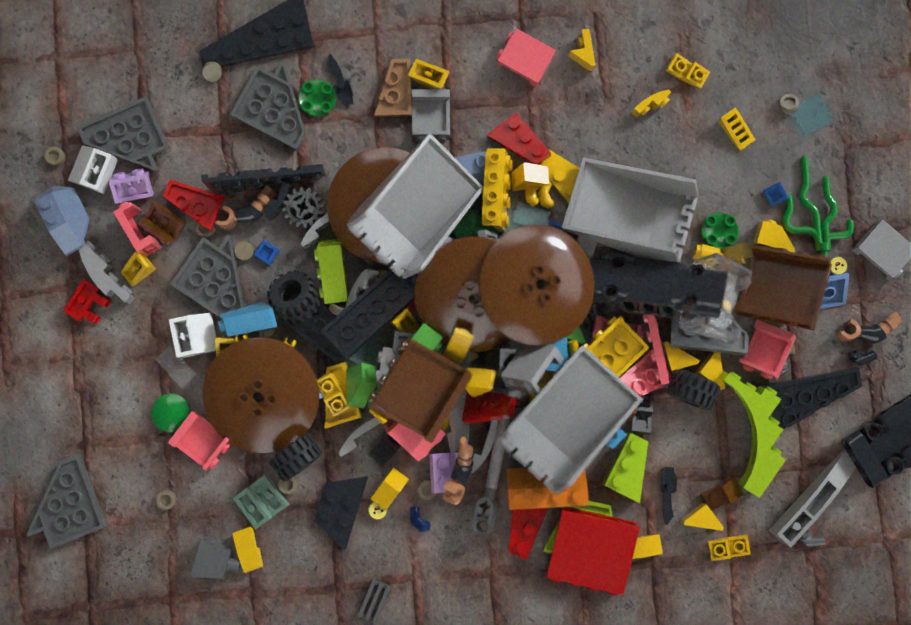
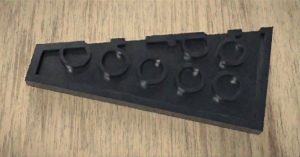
(259, 178)
(807, 394)

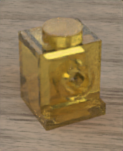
(738, 253)

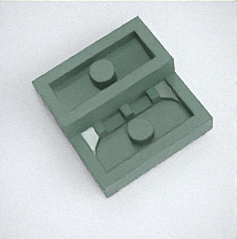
(261, 501)

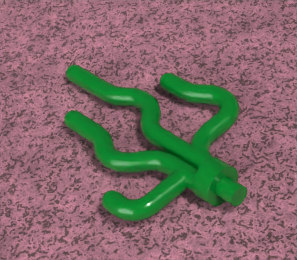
(819, 233)

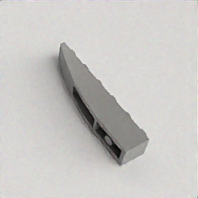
(813, 500)

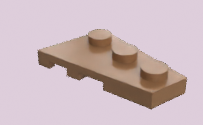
(397, 91)

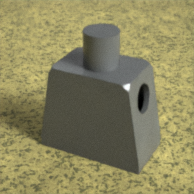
(213, 560)

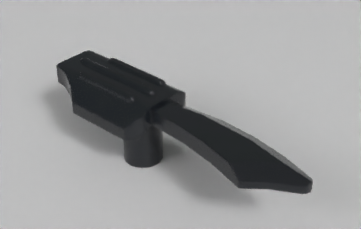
(343, 88)
(668, 485)

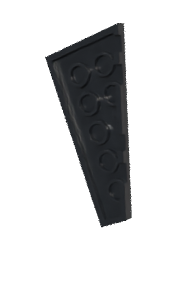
(270, 34)

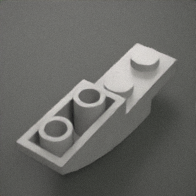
(98, 269)

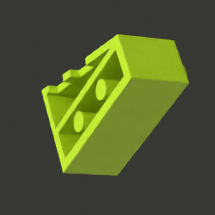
(331, 271)
(628, 468)

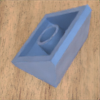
(836, 291)

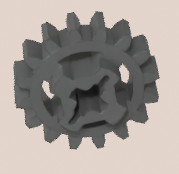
(305, 200)

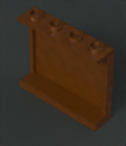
(785, 287)
(419, 389)

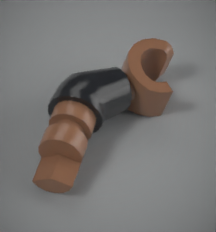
(249, 213)
(871, 334)
(460, 473)

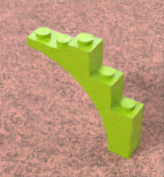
(764, 457)

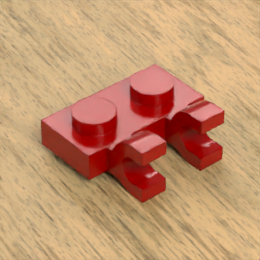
(82, 300)

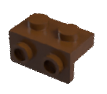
(162, 223)

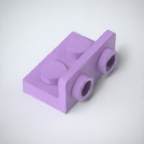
(131, 186)
(440, 470)

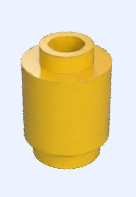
(704, 250)

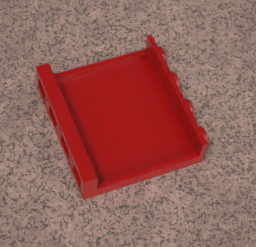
(593, 550)

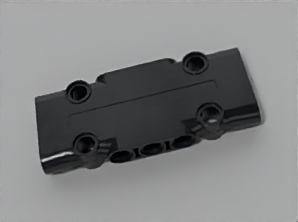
(658, 287)
(887, 444)

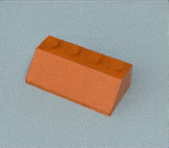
(529, 492)

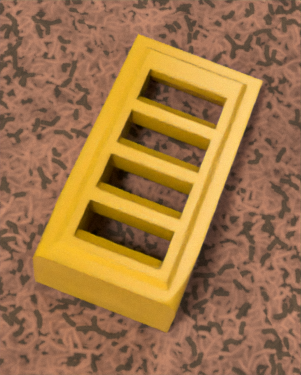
(741, 126)

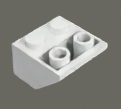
(93, 169)
(193, 335)

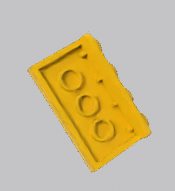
(496, 188)
(617, 346)

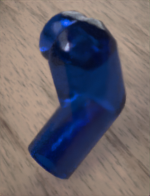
(418, 522)

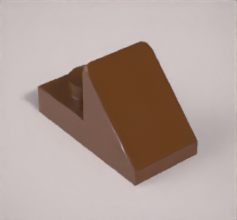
(722, 493)

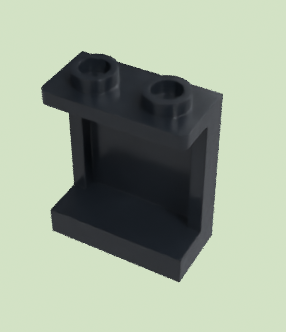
(498, 361)

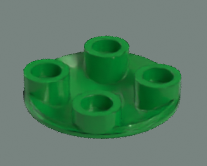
(317, 97)
(720, 230)
(170, 412)

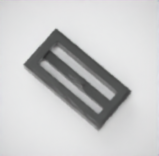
(368, 616)

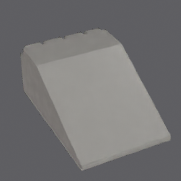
(415, 208)
(632, 209)
(570, 420)

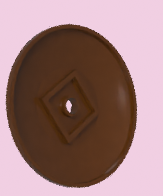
(353, 186)
(510, 288)
(445, 289)
(277, 373)

